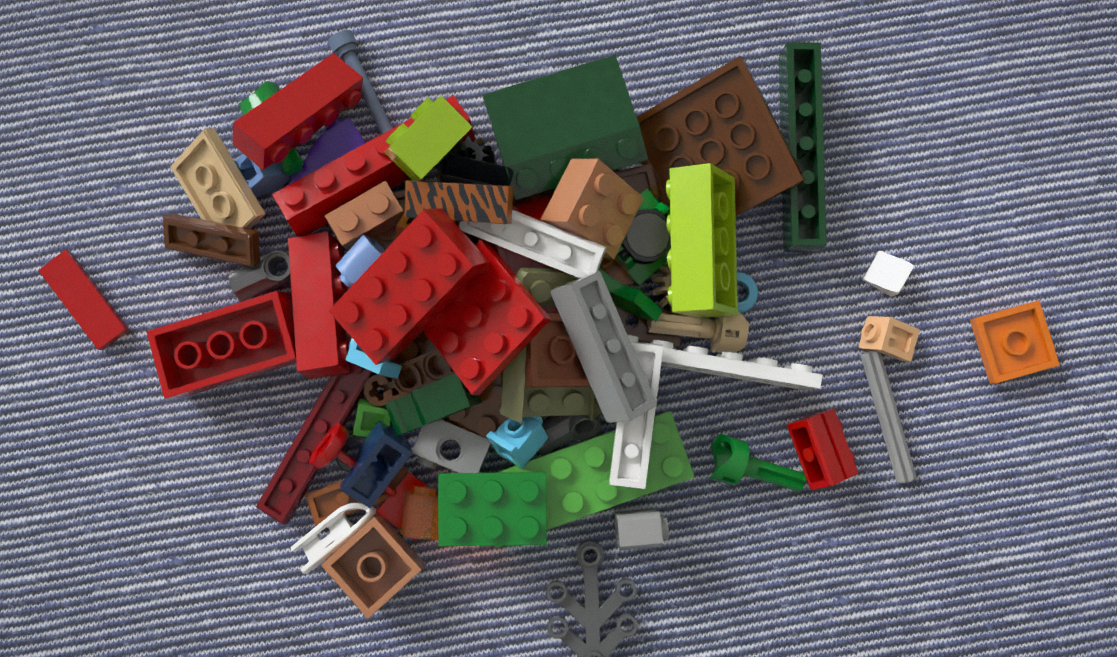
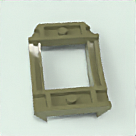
(542, 401)

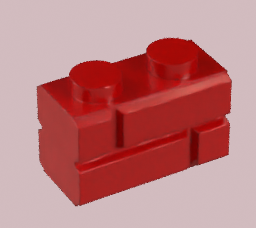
(822, 449)

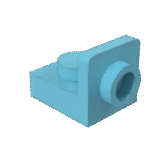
(358, 357)

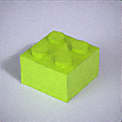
(427, 139)

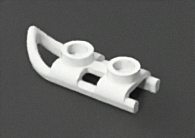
(341, 531)

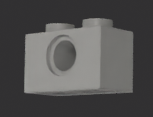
(434, 436)

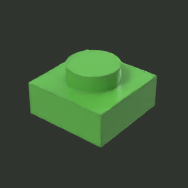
(368, 416)

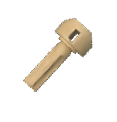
(718, 329)

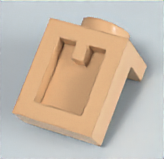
(889, 337)

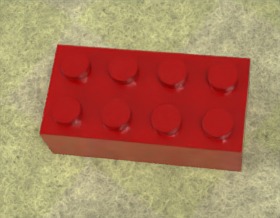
(408, 285)
(224, 345)

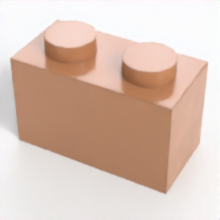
(366, 215)

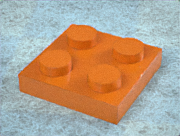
(1014, 342)

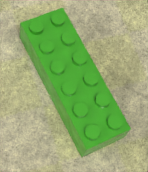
(581, 473)

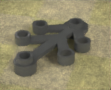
(592, 616)

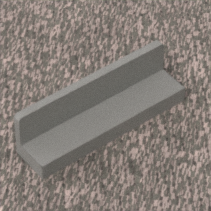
(603, 348)

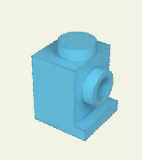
(518, 440)

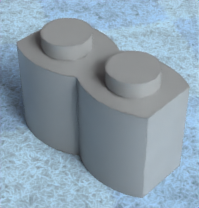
(640, 529)

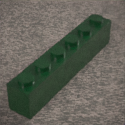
(803, 130)

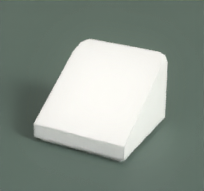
(888, 273)

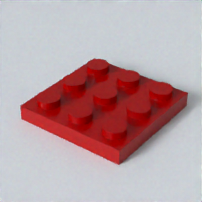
(486, 323)

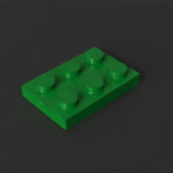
(492, 509)

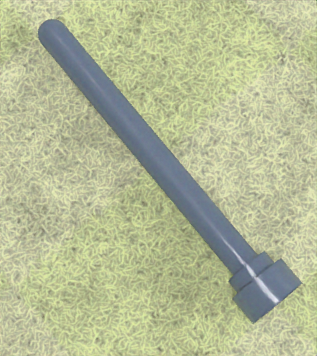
(344, 46)

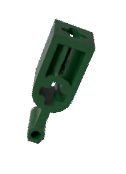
(430, 404)

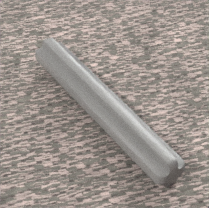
(888, 417)

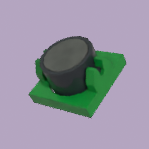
(645, 240)

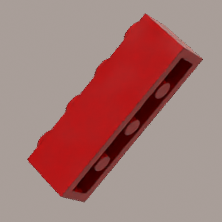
(297, 111)
(315, 288)

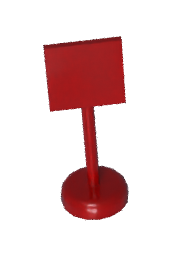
(392, 506)

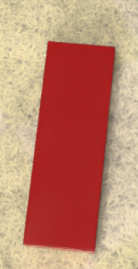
(83, 300)

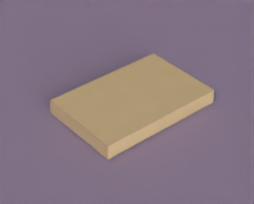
(216, 183)

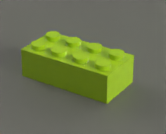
(702, 241)

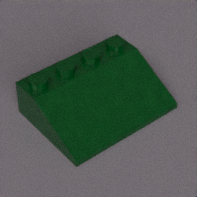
(564, 118)

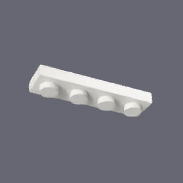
(541, 243)
(634, 437)

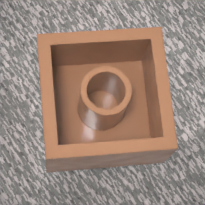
(593, 204)
(373, 565)

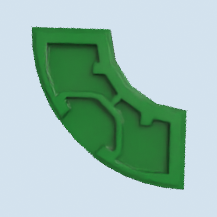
(631, 299)

